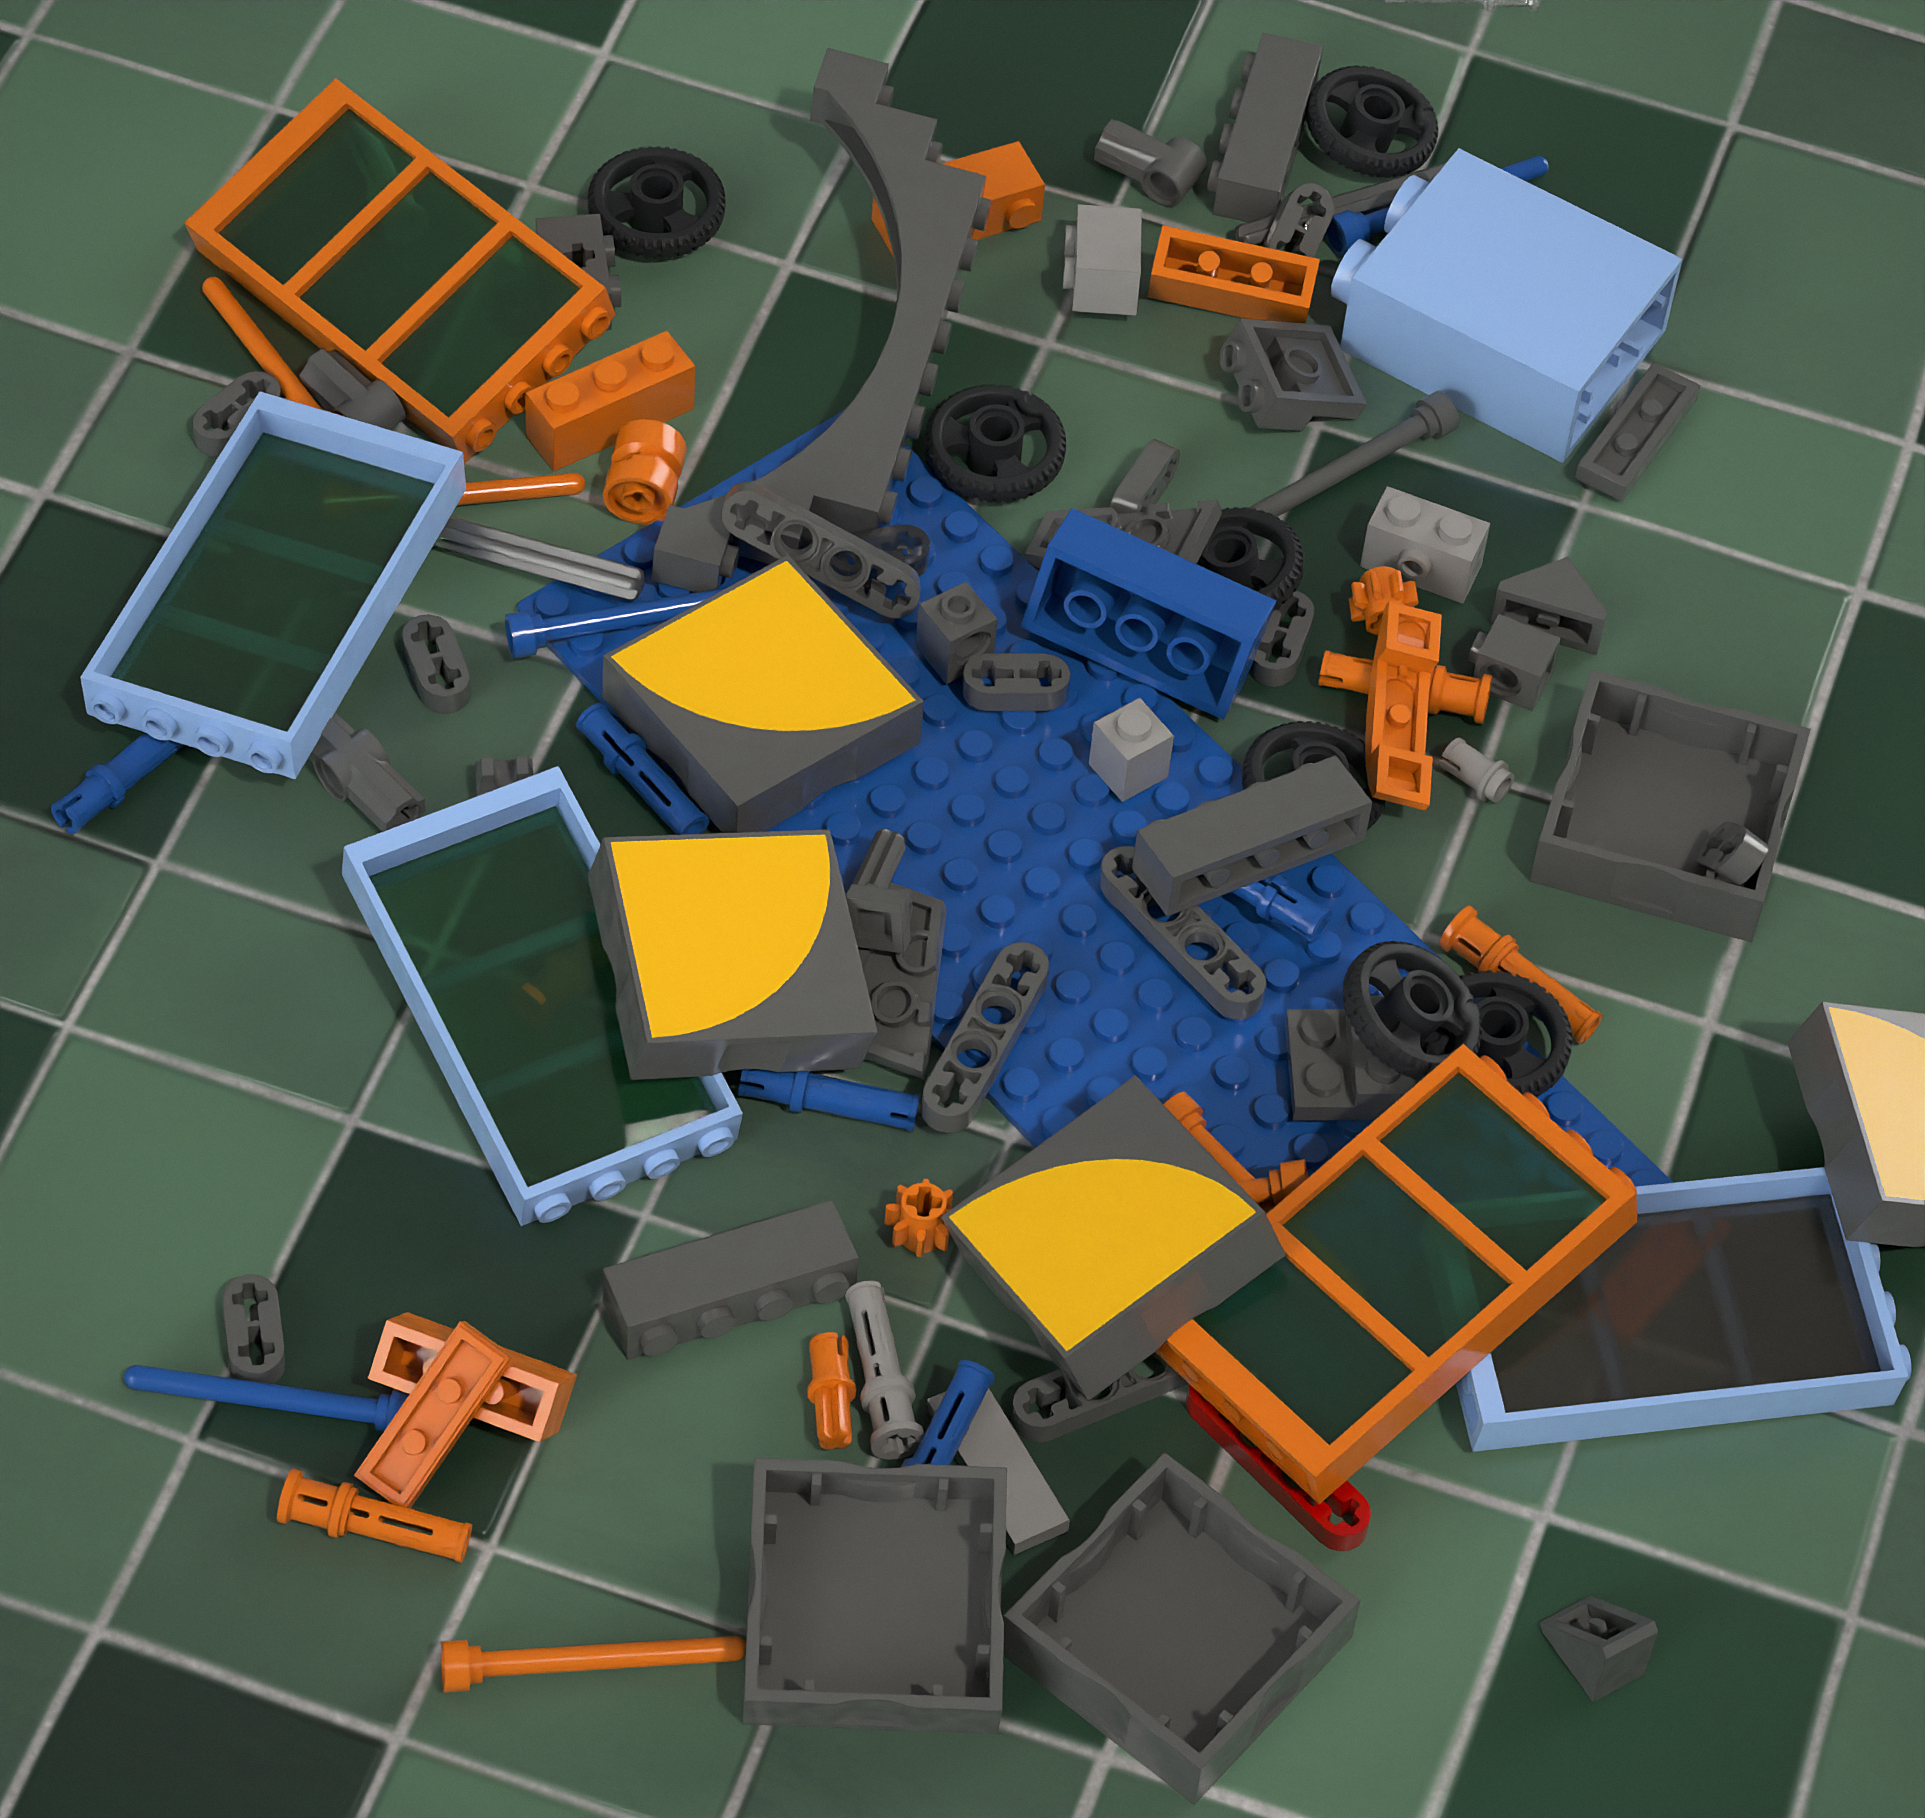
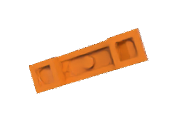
(1399, 706)

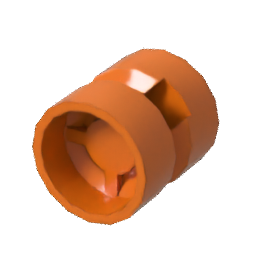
(644, 471)

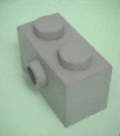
(1104, 259)
(1426, 543)

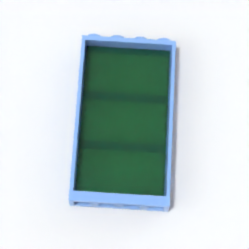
(274, 585)
(511, 986)

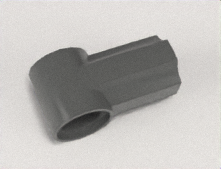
(1163, 168)
(348, 392)

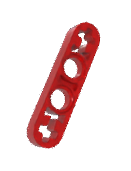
(1296, 1501)

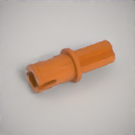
(831, 1390)

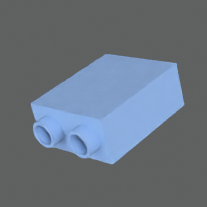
(1505, 302)

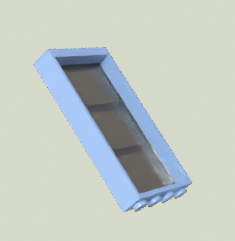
(1702, 1314)

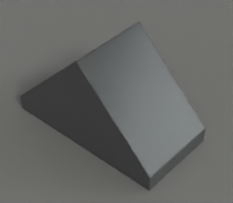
(1556, 602)
(1601, 1644)

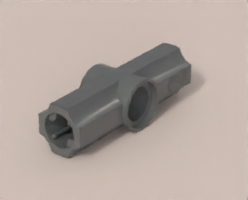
(359, 769)

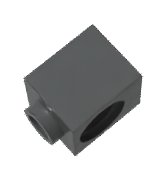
(954, 630)
(1517, 658)

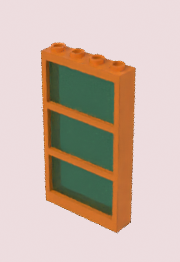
(401, 268)
(1402, 1270)

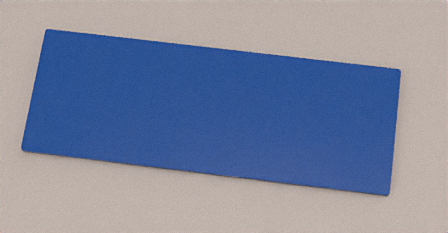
(1014, 840)

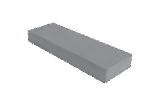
(1031, 1506)

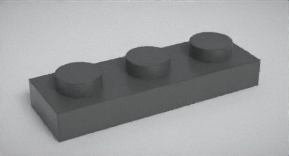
(1637, 431)

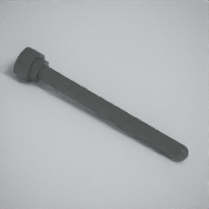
(1432, 418)

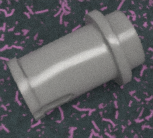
(1478, 771)

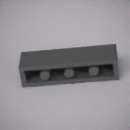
(1266, 128)
(1251, 835)
(729, 1280)

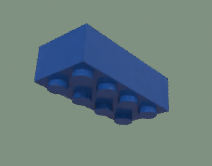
(1147, 613)

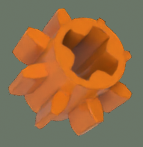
(1374, 592)
(918, 1217)

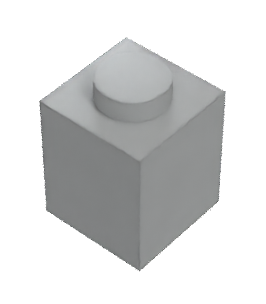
(1131, 749)

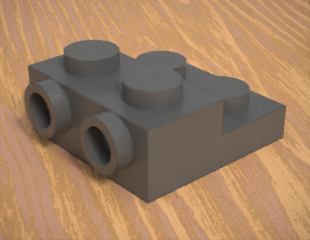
(1290, 373)
(1333, 1070)

